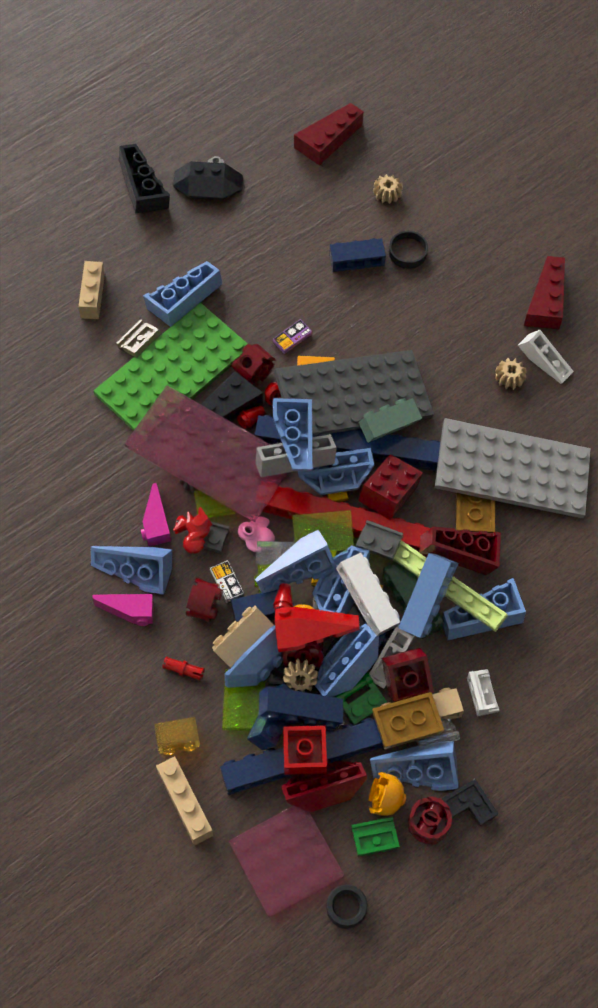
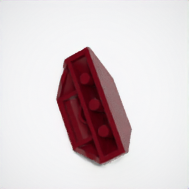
(320, 791)

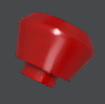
(272, 391)

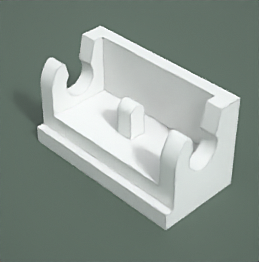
(482, 692)

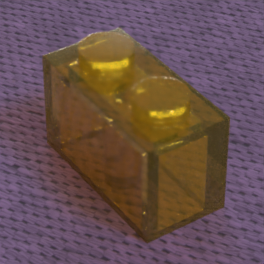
(177, 735)

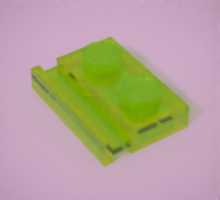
(210, 505)

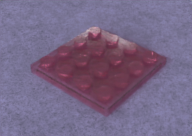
(285, 859)

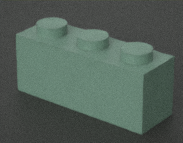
(389, 419)

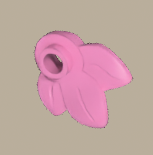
(258, 530)

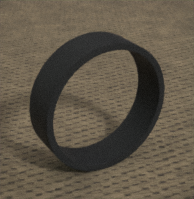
(412, 235)

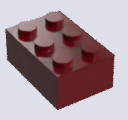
(390, 486)

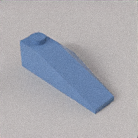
(294, 426)

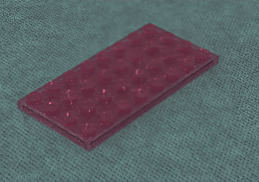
(205, 452)

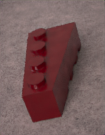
(329, 133)
(548, 298)
(470, 549)

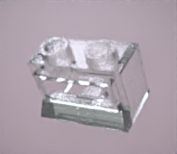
(268, 551)

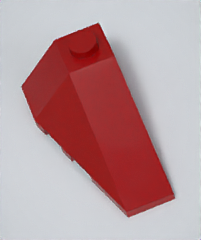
(303, 625)

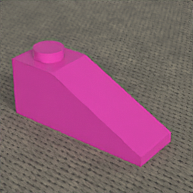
(154, 520)
(130, 607)

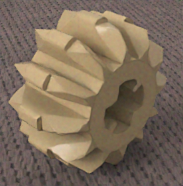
(387, 189)
(510, 373)
(302, 669)

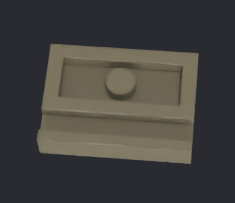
(138, 338)

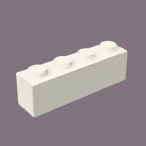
(368, 594)

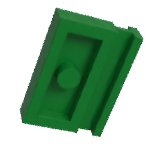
(375, 836)

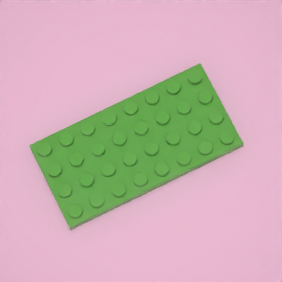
(183, 357)

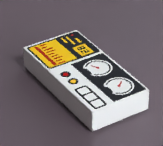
(226, 578)

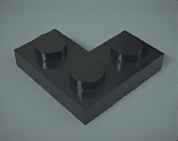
(473, 798)

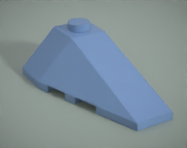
(303, 560)
(137, 565)
(426, 767)

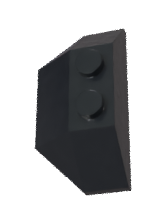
(207, 180)

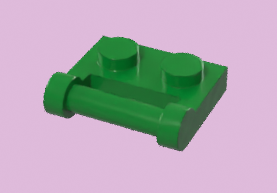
(363, 705)

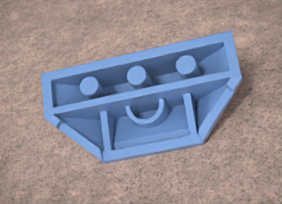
(345, 475)
(330, 589)
(348, 661)
(255, 662)

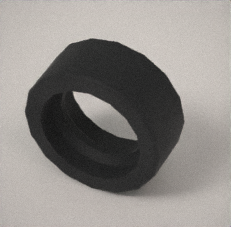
(343, 923)

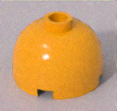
(386, 795)

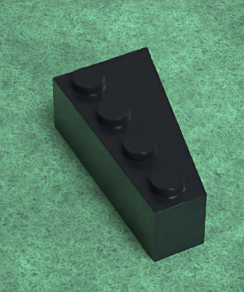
(142, 184)
(233, 397)

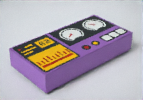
(292, 336)

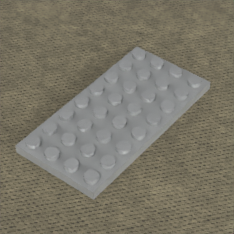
(513, 468)

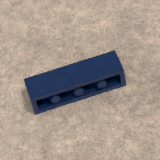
(300, 707)

